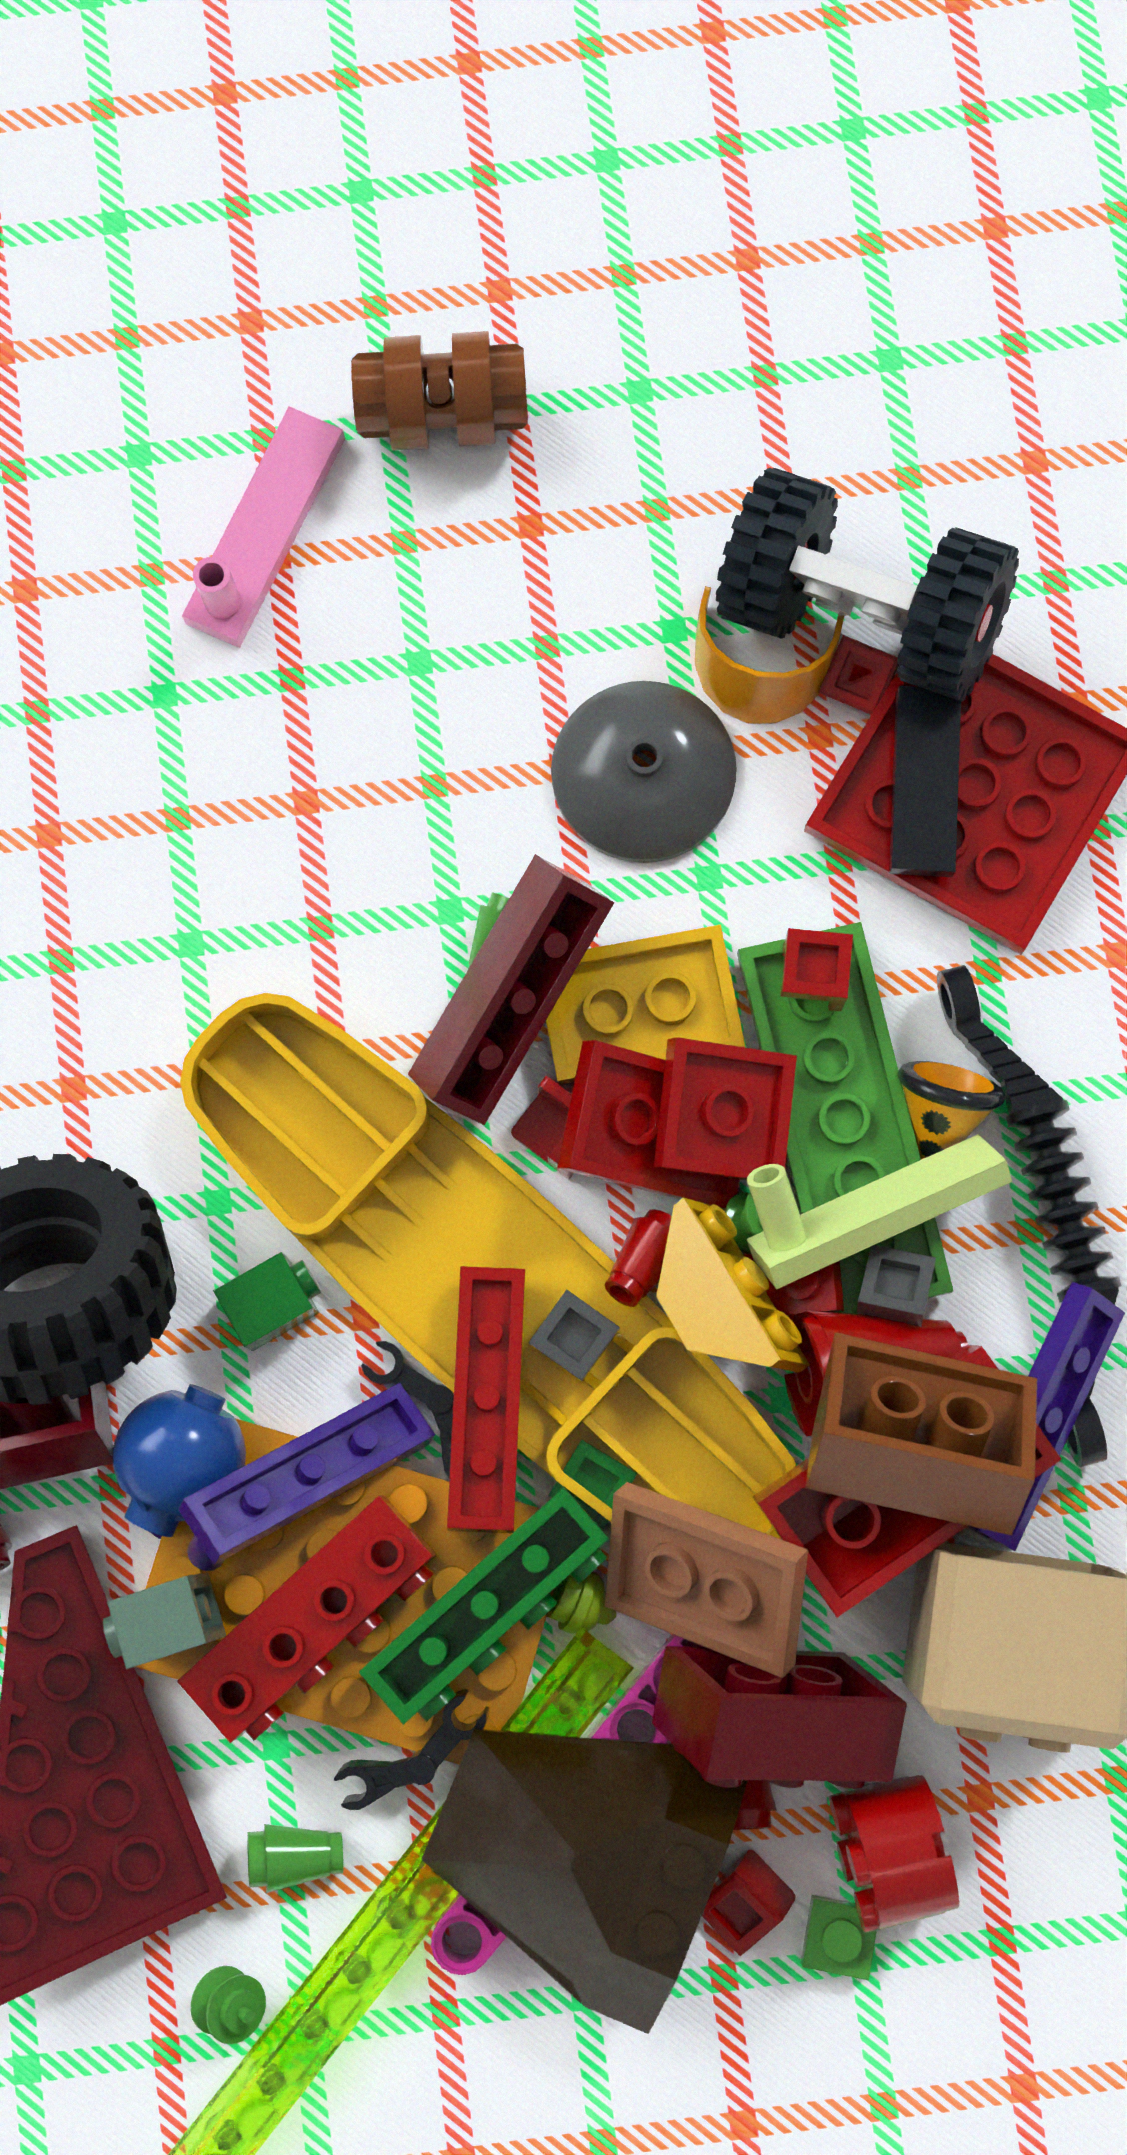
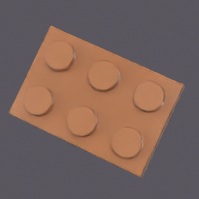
(705, 1578)

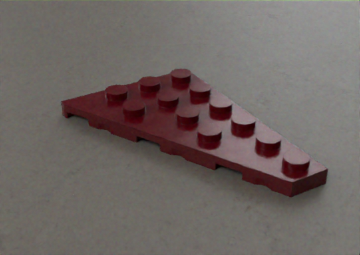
(89, 1797)

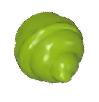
(581, 1604)

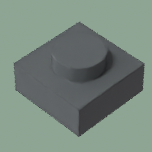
(896, 1285)
(574, 1335)

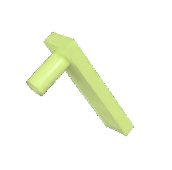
(807, 1242)

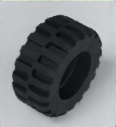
(104, 1312)

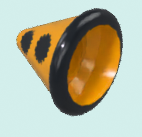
(946, 1103)

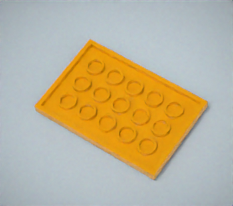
(343, 1695)

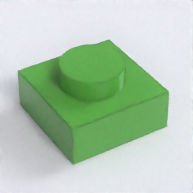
(836, 1939)

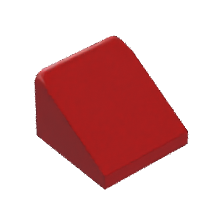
(747, 1902)

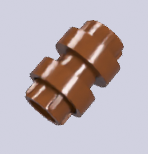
(393, 394)

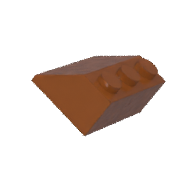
(924, 1434)

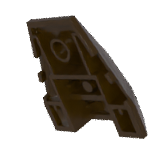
(587, 1858)

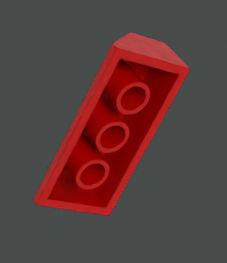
(857, 1543)

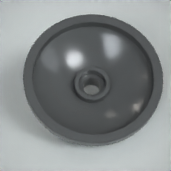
(638, 809)

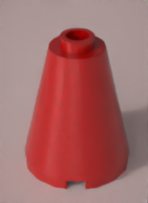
(817, 1334)

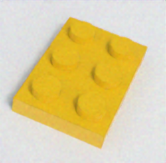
(644, 995)

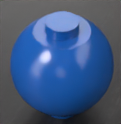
(173, 1450)

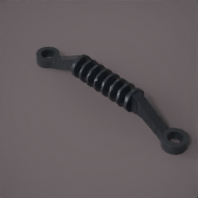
(1035, 1107)

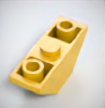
(720, 1295)

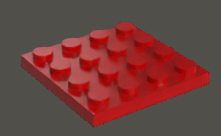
(1029, 798)

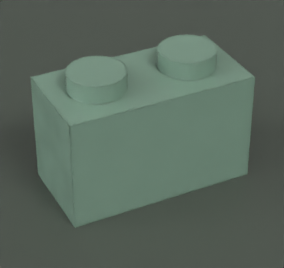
(163, 1620)

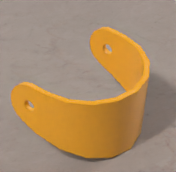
(755, 694)

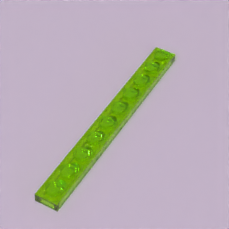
(379, 1936)

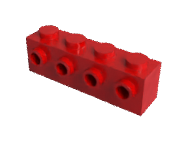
(307, 1619)

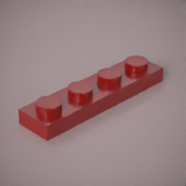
(486, 1400)

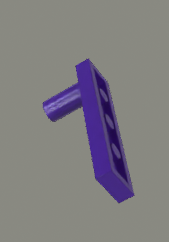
(1064, 1378)
(302, 1476)

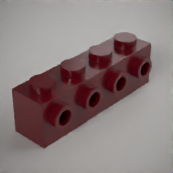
(509, 990)

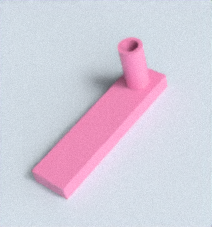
(262, 527)

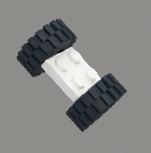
(782, 563)

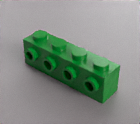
(485, 1604)

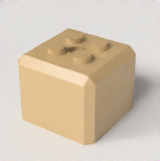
(1019, 1647)

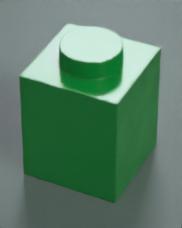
(269, 1300)

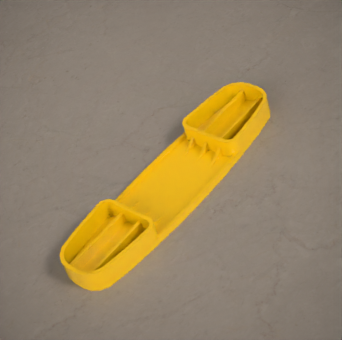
(406, 1196)

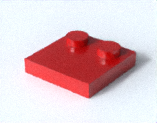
(723, 1108)

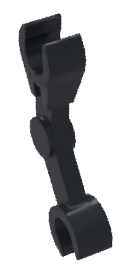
(436, 1397)
(419, 1768)

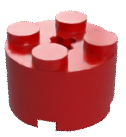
(894, 1852)

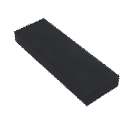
(925, 783)

